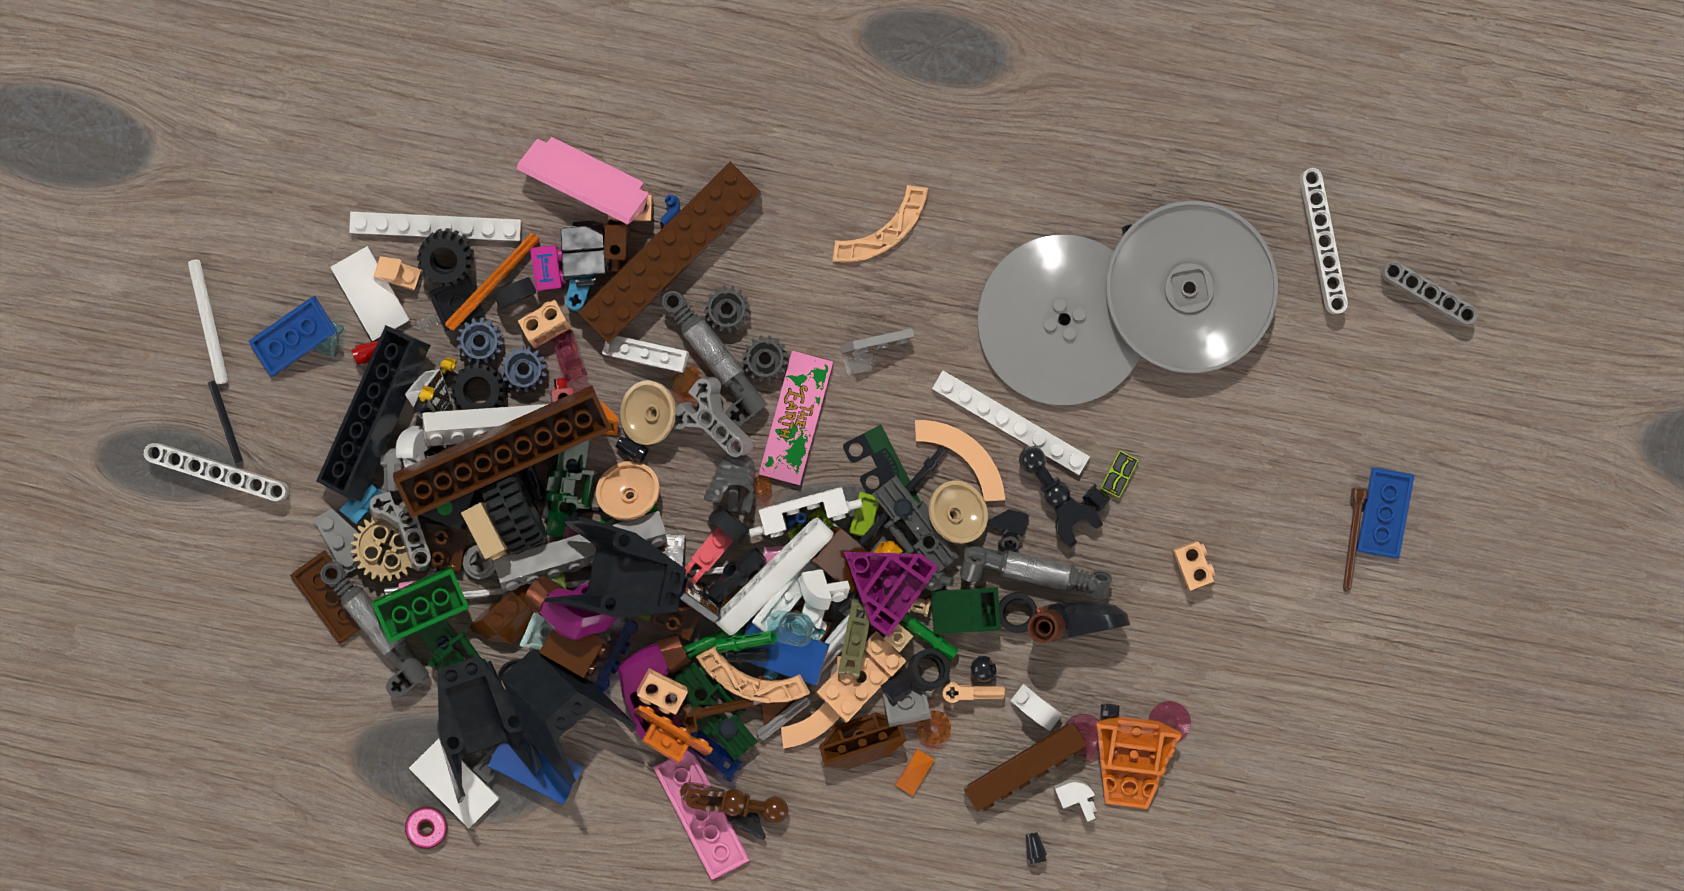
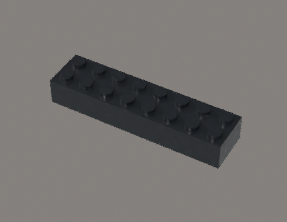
(373, 413)

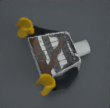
(430, 389)

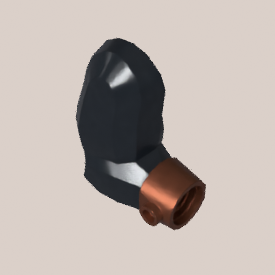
(1074, 619)

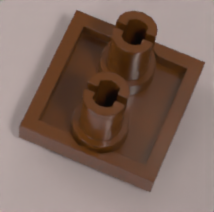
(445, 546)
(678, 622)

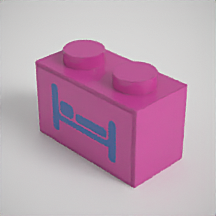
(547, 268)

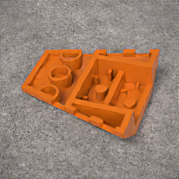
(1134, 758)

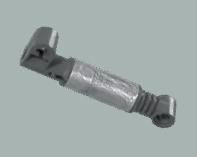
(715, 353)
(1033, 570)
(361, 609)

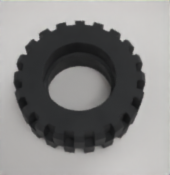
(514, 513)

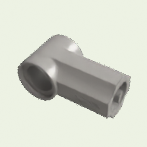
(390, 464)

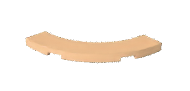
(887, 236)
(967, 448)
(750, 687)
(811, 726)

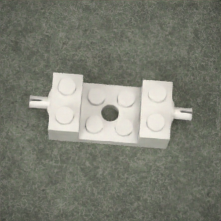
(773, 517)

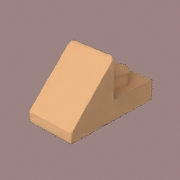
(397, 273)

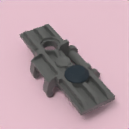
(901, 506)

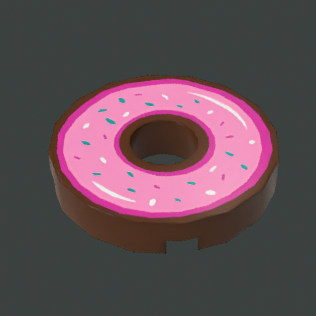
(417, 836)

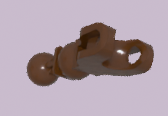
(733, 802)

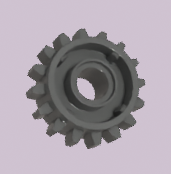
(721, 298)
(754, 353)

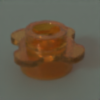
(762, 485)

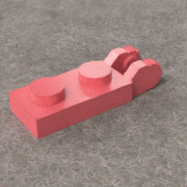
(709, 553)

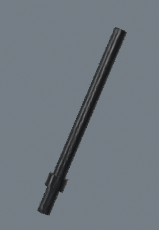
(929, 465)

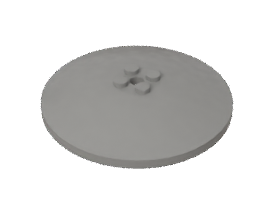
(1231, 281)
(1022, 326)

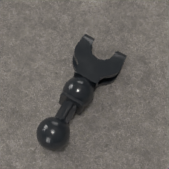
(1057, 495)

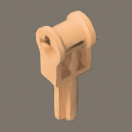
(971, 692)

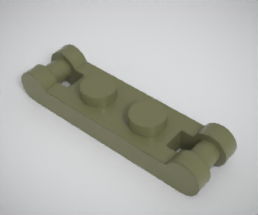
(854, 640)

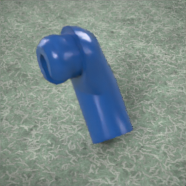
(793, 520)

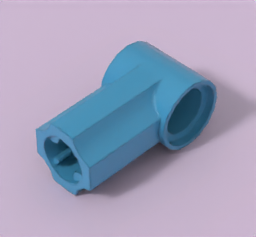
(358, 510)

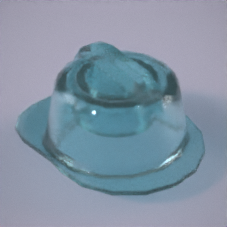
(791, 627)

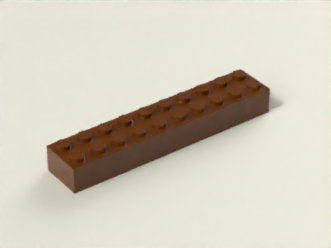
(670, 252)
(501, 451)

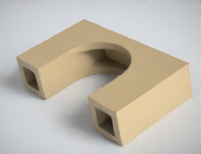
(485, 532)

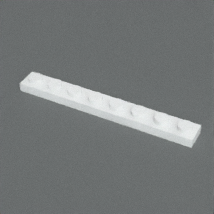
(425, 224)
(1010, 422)

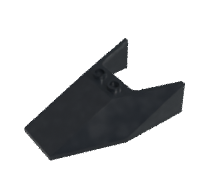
(626, 574)
(551, 702)
(476, 716)

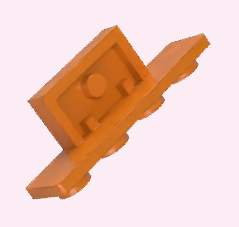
(668, 738)

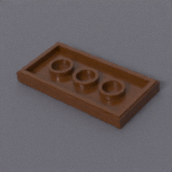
(323, 597)

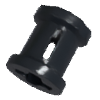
(1096, 498)

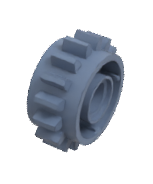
(468, 340)
(512, 368)

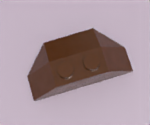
(505, 619)
(861, 741)

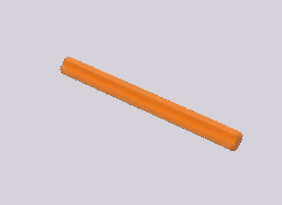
(492, 281)

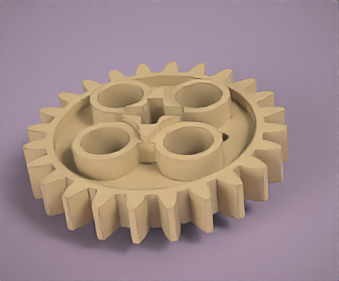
(367, 540)

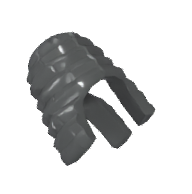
(731, 474)

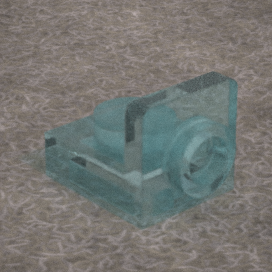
(330, 346)

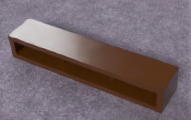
(1025, 766)

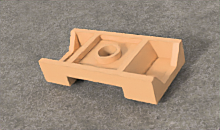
(878, 664)

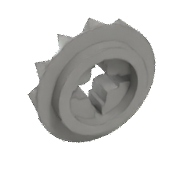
(475, 570)

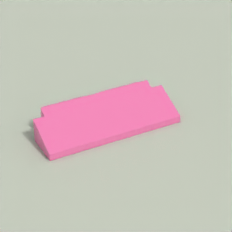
(585, 178)

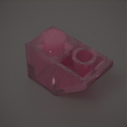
(569, 356)

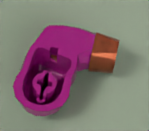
(565, 620)
(663, 657)

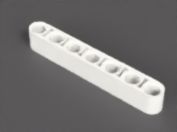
(1324, 230)
(206, 469)
(774, 576)

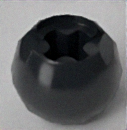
(983, 669)

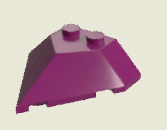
(889, 584)

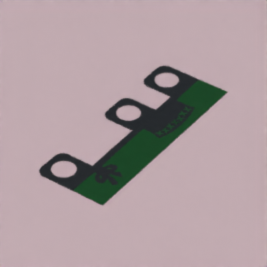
(888, 466)

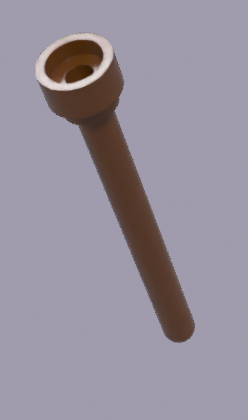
(1359, 497)

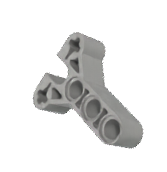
(707, 394)
(393, 515)

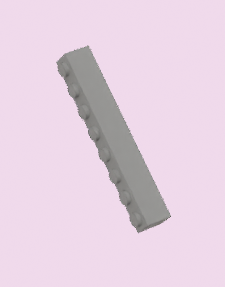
(568, 554)

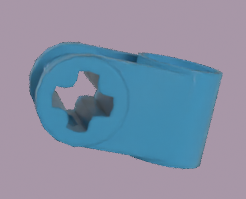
(580, 292)

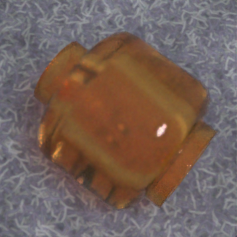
(684, 381)

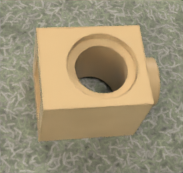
(899, 637)

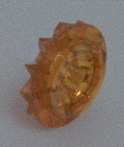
(931, 737)

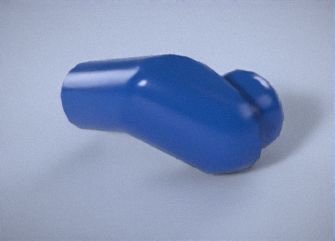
(673, 208)

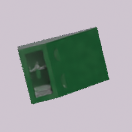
(965, 610)

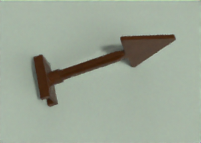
(690, 714)

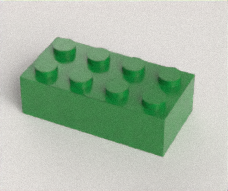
(420, 604)

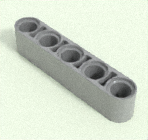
(1439, 296)

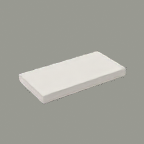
(370, 297)
(434, 773)

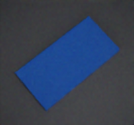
(293, 336)
(1385, 513)
(793, 660)
(546, 783)

